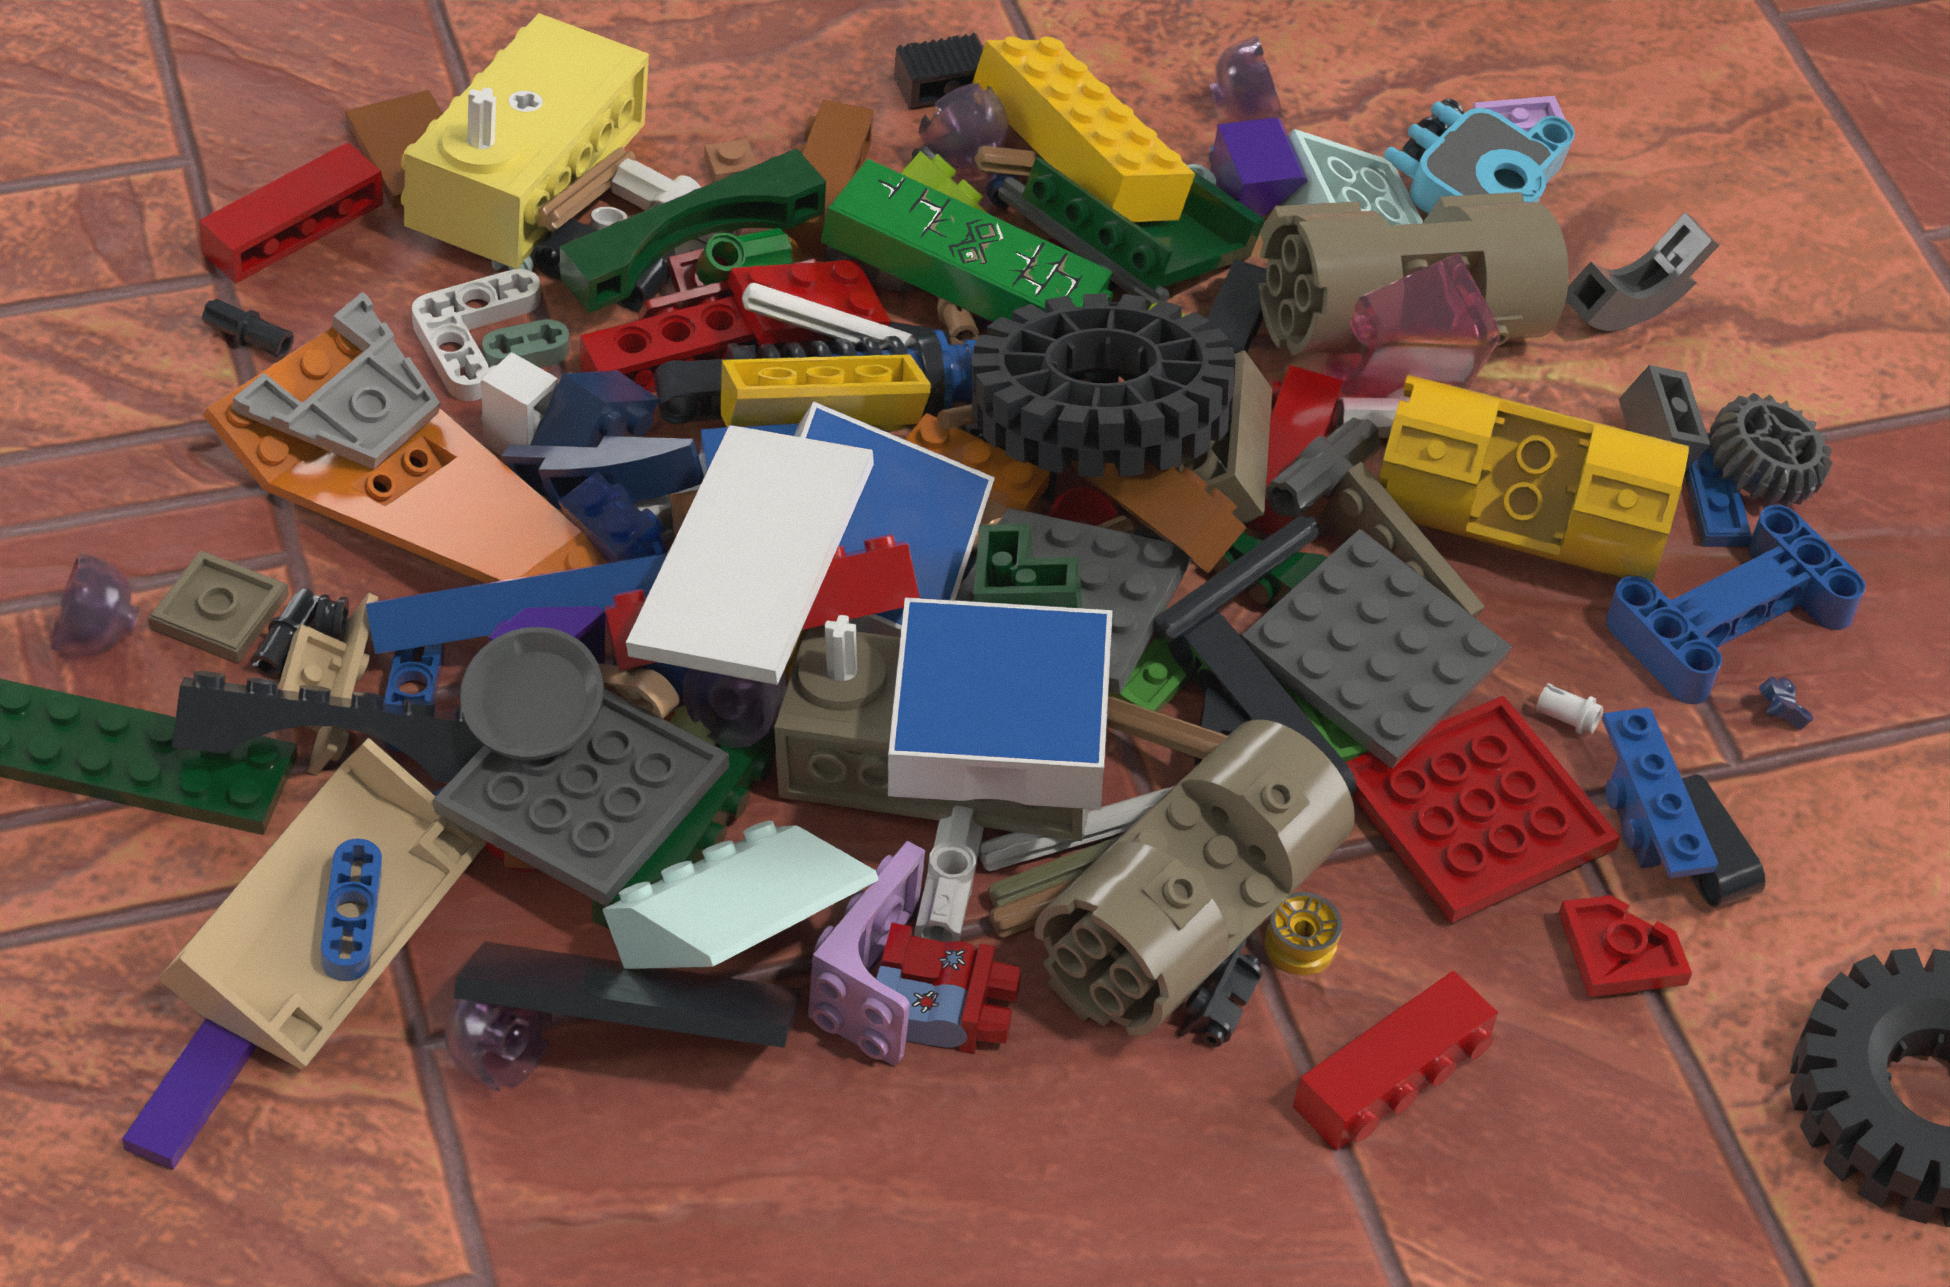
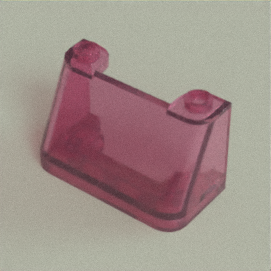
(1420, 327)

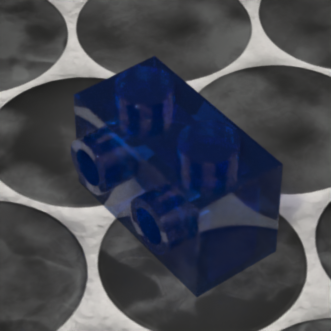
(613, 521)

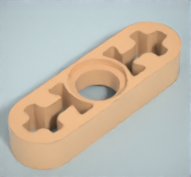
(641, 687)

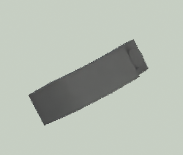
(1645, 287)

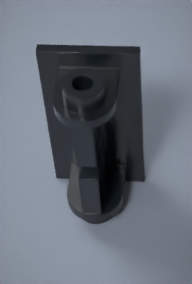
(1209, 1005)

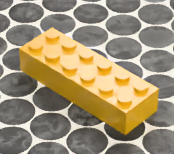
(1084, 128)

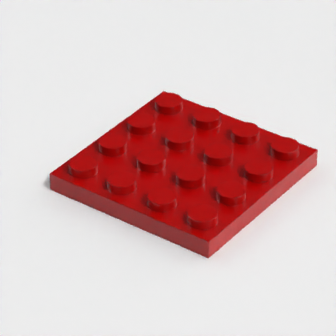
(1481, 810)

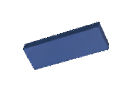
(1716, 505)

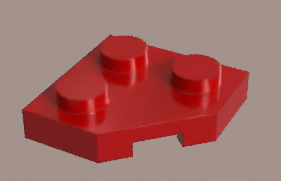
(1621, 950)

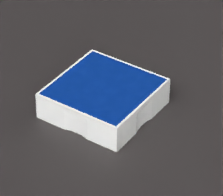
(915, 498)
(1000, 703)

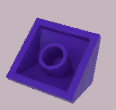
(1256, 163)

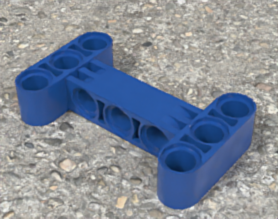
(1682, 635)

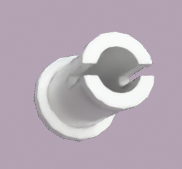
(1570, 708)

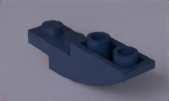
(641, 464)

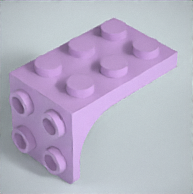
(842, 990)

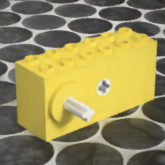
(521, 137)

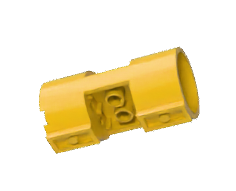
(1533, 479)

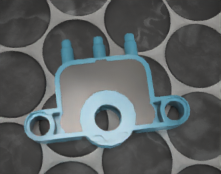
(1482, 156)

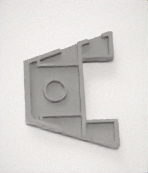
(363, 408)

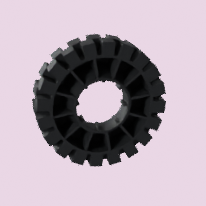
(1166, 412)
(1845, 1084)

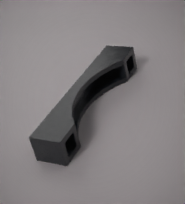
(225, 715)

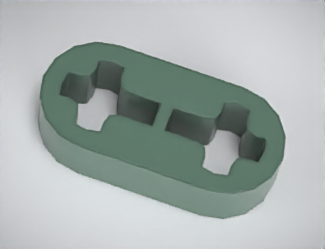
(528, 342)

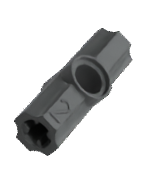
(1322, 467)

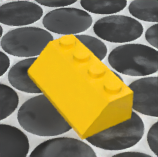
(780, 390)

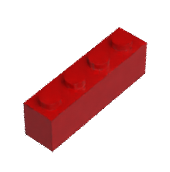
(291, 212)
(1301, 412)
(1395, 1061)

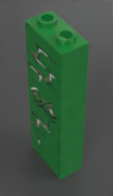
(953, 247)

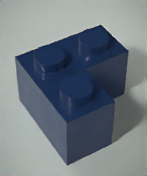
(595, 406)

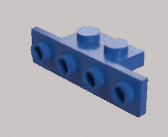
(1653, 799)

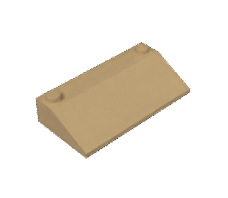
(260, 951)

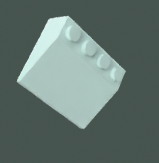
(1350, 175)
(732, 898)

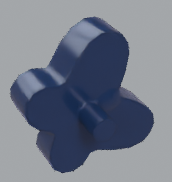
(1782, 701)

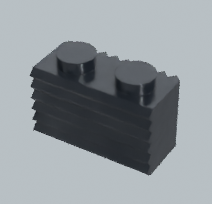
(936, 68)

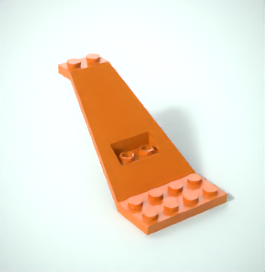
(453, 510)

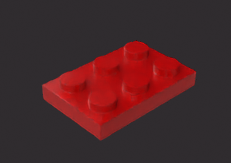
(830, 283)

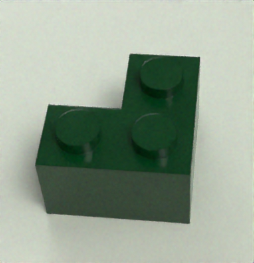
(1012, 576)

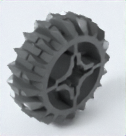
(1769, 450)

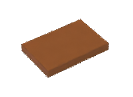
(387, 130)

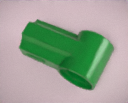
(747, 250)

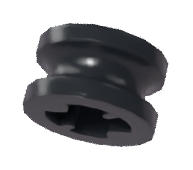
(332, 616)

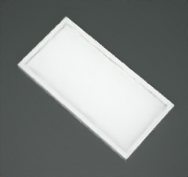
(751, 555)

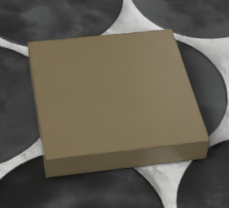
(218, 606)

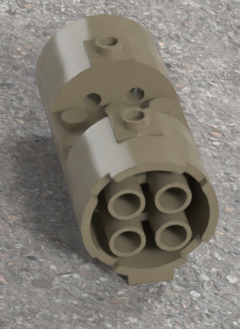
(1336, 253)
(1194, 877)

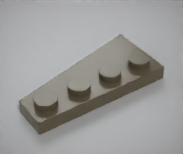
(1367, 506)

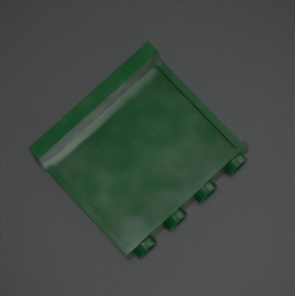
(1159, 253)

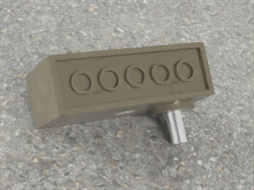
(838, 731)

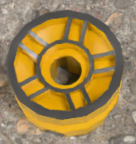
(1300, 916)

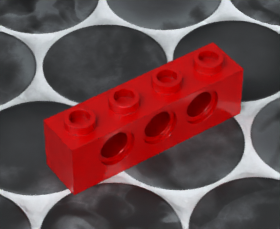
(681, 335)

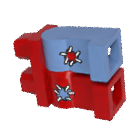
(949, 989)

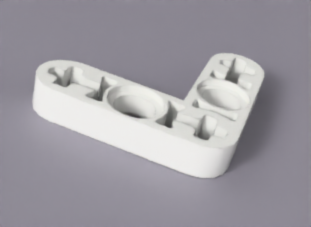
(455, 326)

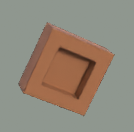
(728, 158)

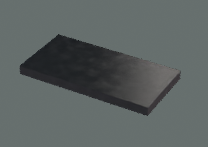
(629, 996)

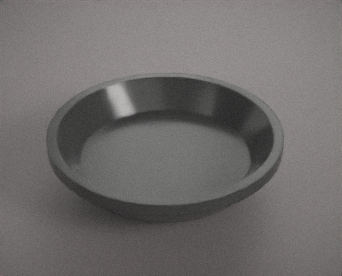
(532, 693)

